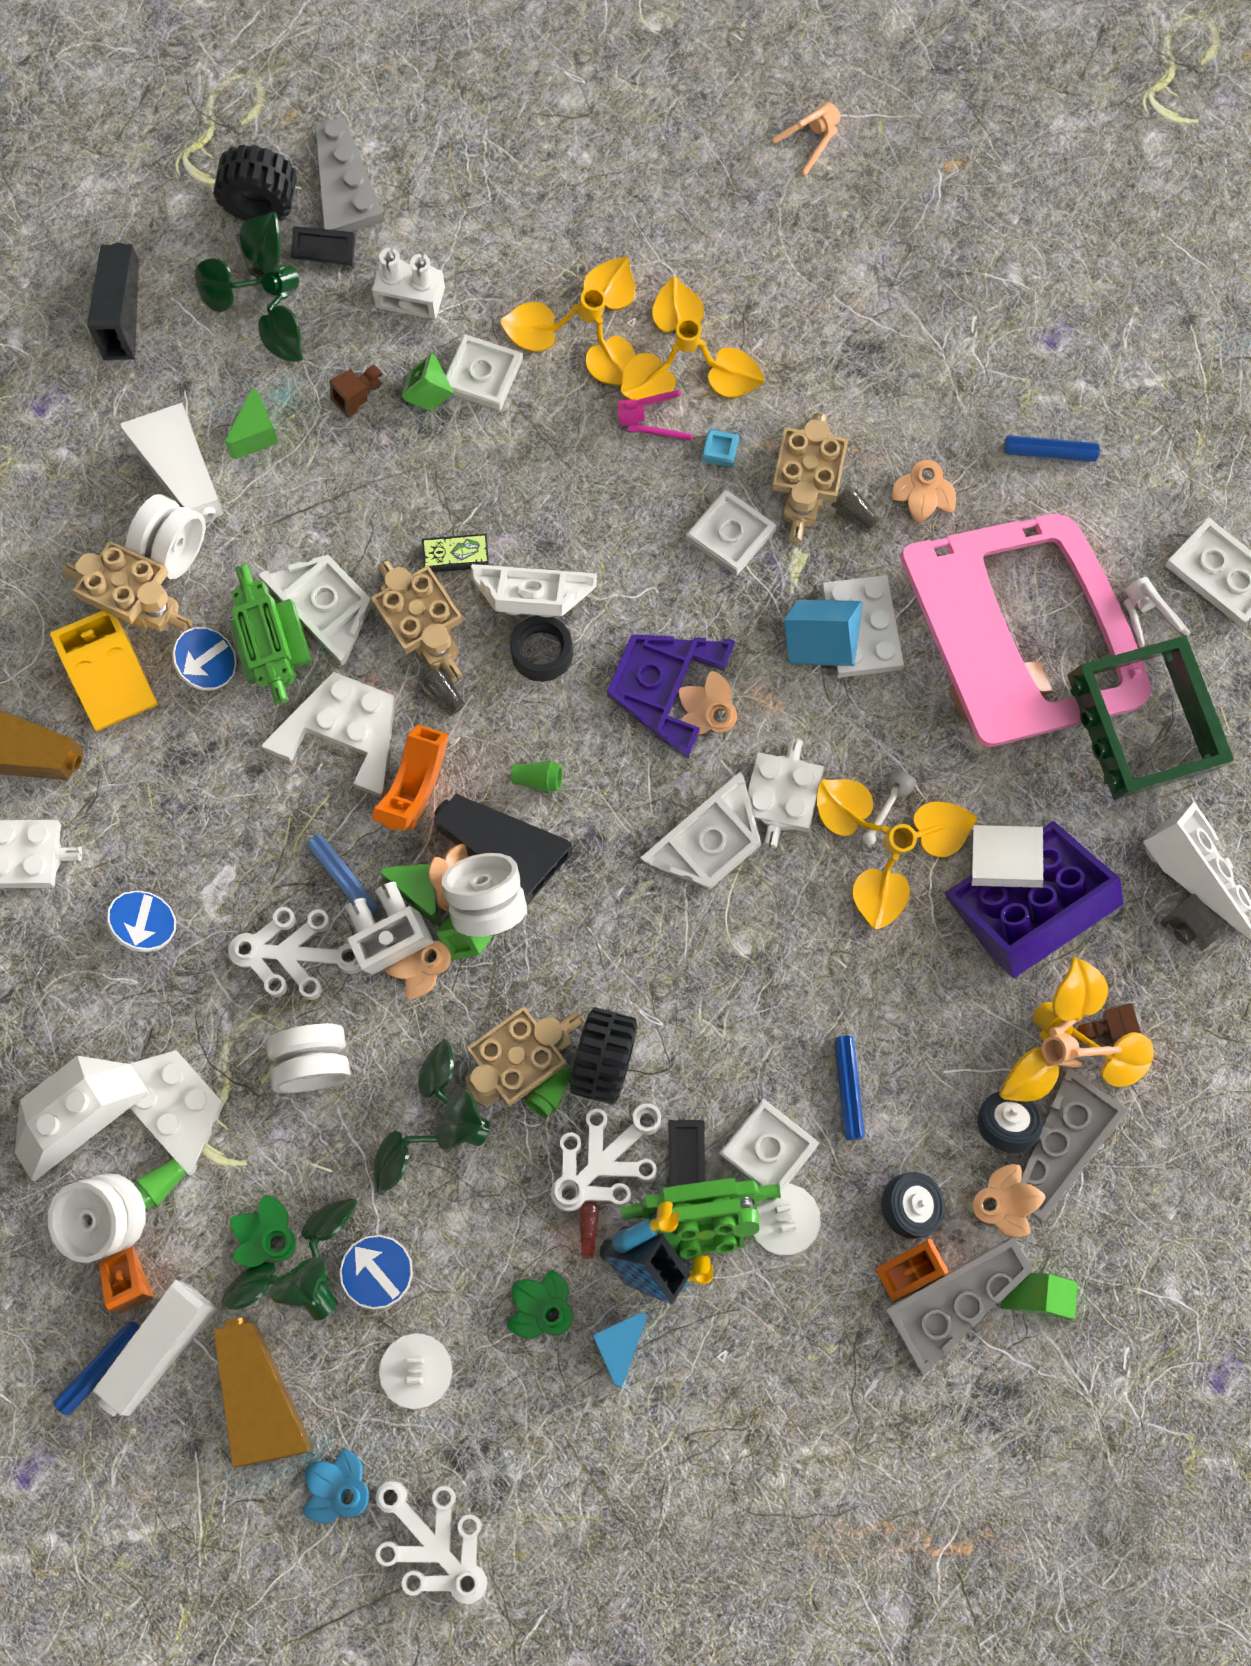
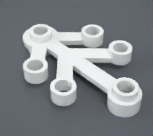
(289, 953)
(602, 1162)
(435, 1546)

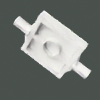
(784, 792)
(32, 853)

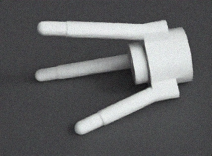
(1144, 596)

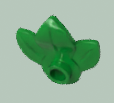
(258, 1233)
(536, 1303)

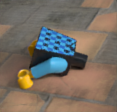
(649, 1262)

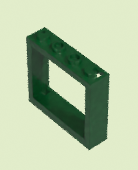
(1193, 699)

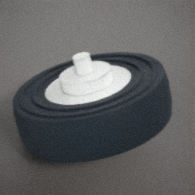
(1009, 1123)
(913, 1205)

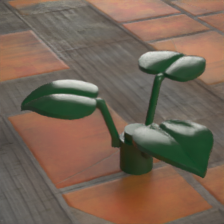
(260, 244)
(459, 1124)
(307, 1281)

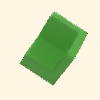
(460, 944)

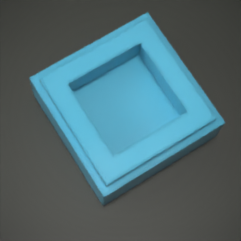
(720, 448)

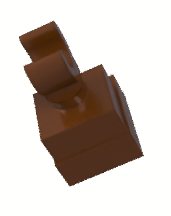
(350, 392)
(1116, 1024)

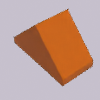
(911, 1270)
(124, 1281)

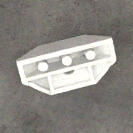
(72, 1109)

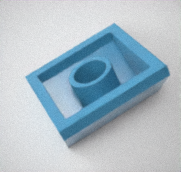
(823, 632)

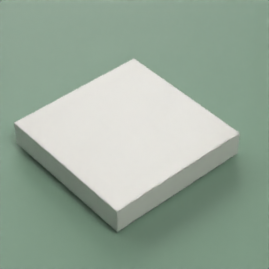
(483, 371)
(730, 532)
(1007, 856)
(769, 1147)

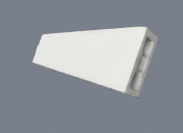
(174, 457)
(154, 1348)

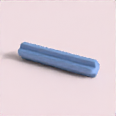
(340, 872)

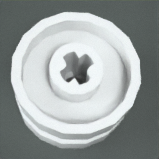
(167, 534)
(484, 894)
(307, 1058)
(96, 1217)

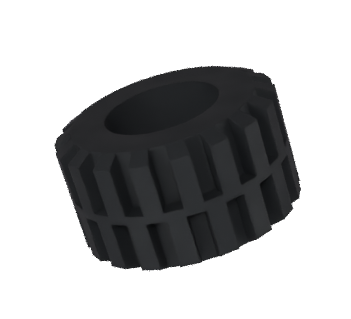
(254, 182)
(603, 1055)

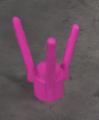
(632, 412)

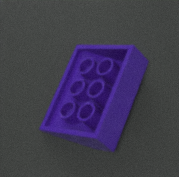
(1031, 922)

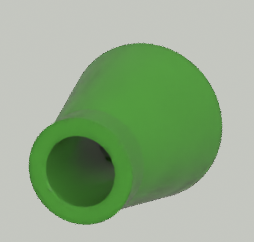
(540, 776)
(547, 1095)
(158, 1183)

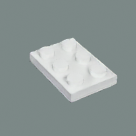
(1217, 569)
(878, 634)

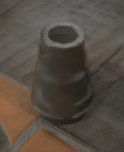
(854, 509)
(440, 690)

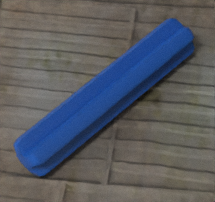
(1051, 448)
(849, 1088)
(91, 1375)

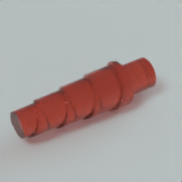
(588, 1224)

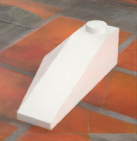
(1187, 854)

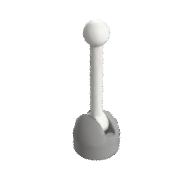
(899, 785)

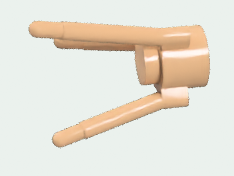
(820, 121)
(1063, 1048)

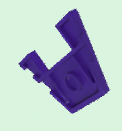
(651, 679)

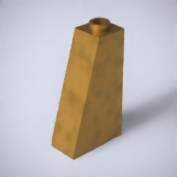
(35, 750)
(255, 1399)

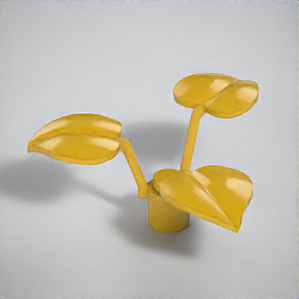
(606, 286)
(682, 311)
(877, 893)
(1078, 994)

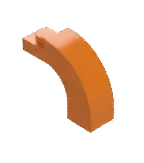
(414, 780)

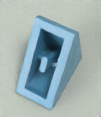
(618, 1346)

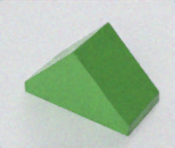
(427, 384)
(251, 429)
(414, 887)
(1043, 1296)

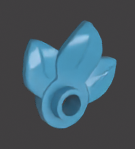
(329, 1486)

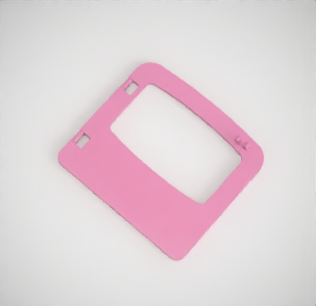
(976, 642)

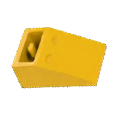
(104, 669)

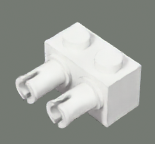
(408, 287)
(390, 939)

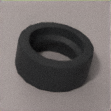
(535, 625)

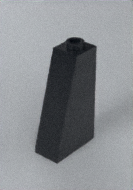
(114, 302)
(490, 831)

